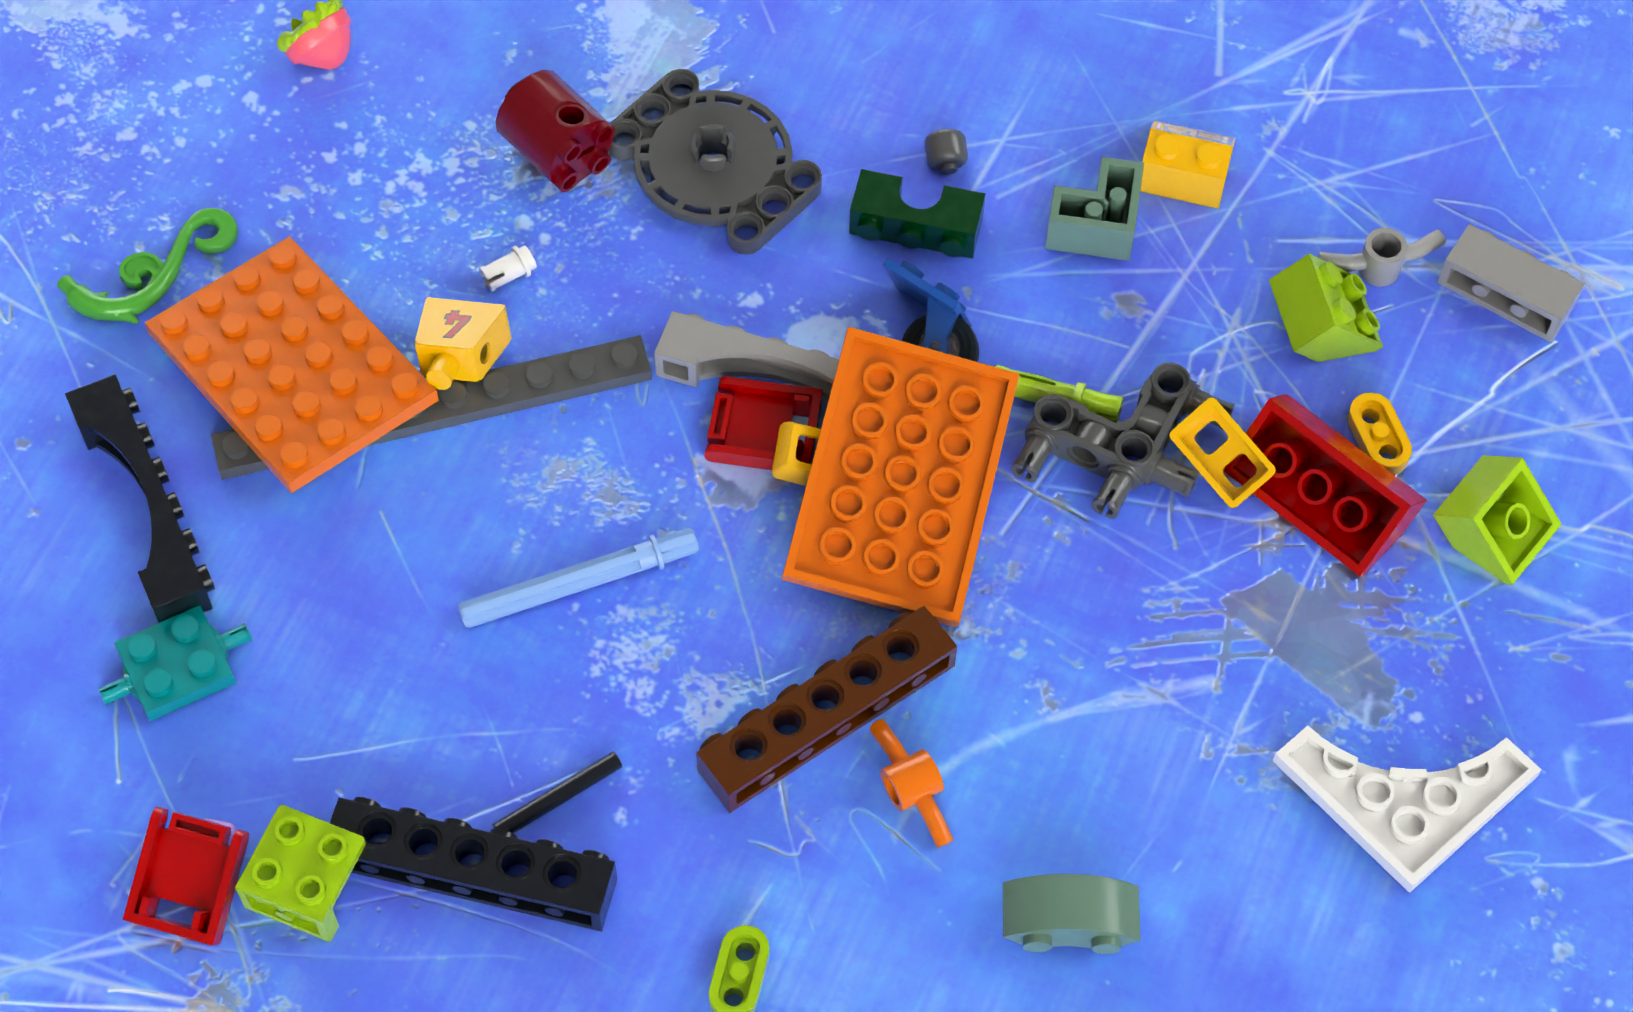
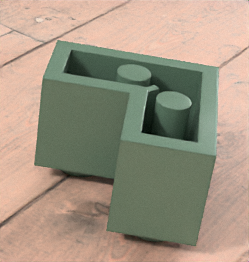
(1098, 220)

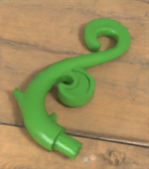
(141, 264)

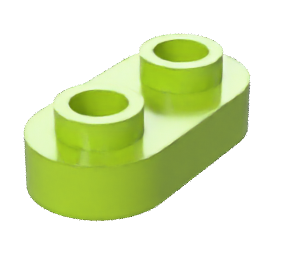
(736, 975)

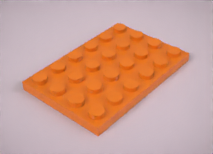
(291, 363)
(901, 476)

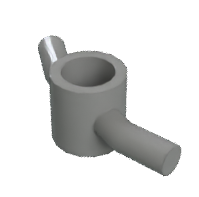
(1384, 255)

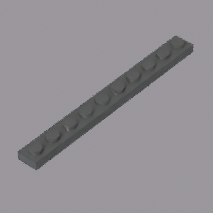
(498, 393)

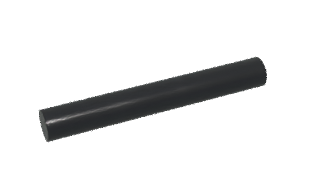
(560, 794)

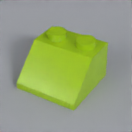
(1498, 516)

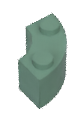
(1071, 912)

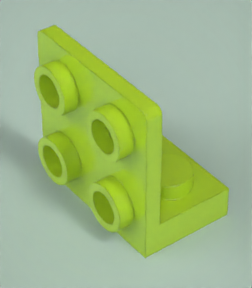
(300, 871)

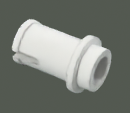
(508, 268)

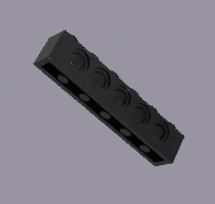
(580, 904)

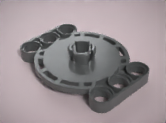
(714, 189)

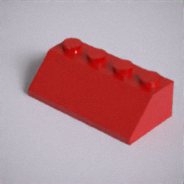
(1327, 485)

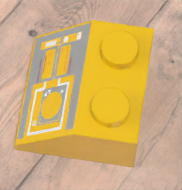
(1186, 164)

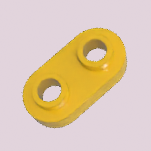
(1380, 437)

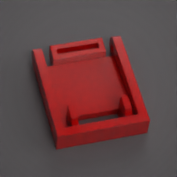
(747, 427)
(190, 867)

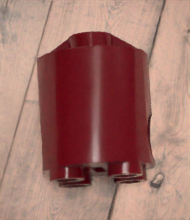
(555, 129)

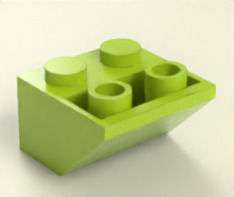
(1325, 310)

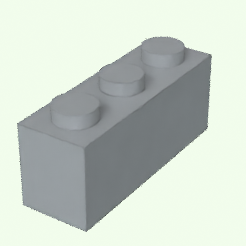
(1510, 282)

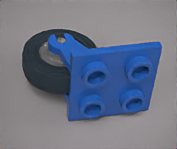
(945, 324)

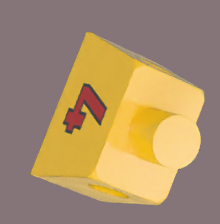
(460, 340)

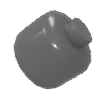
(946, 150)

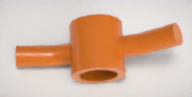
(912, 781)

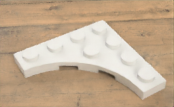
(1406, 815)

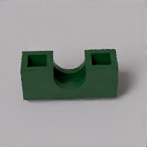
(946, 227)

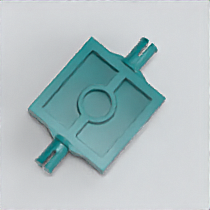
(175, 663)

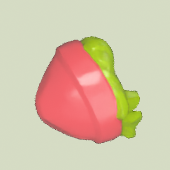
(320, 37)

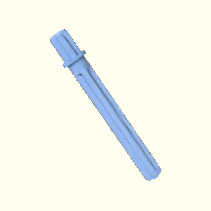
(579, 577)

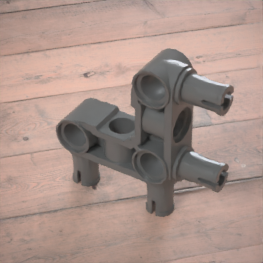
(1103, 444)

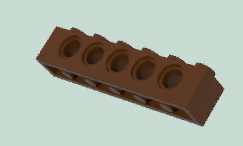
(740, 780)

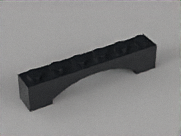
(108, 423)

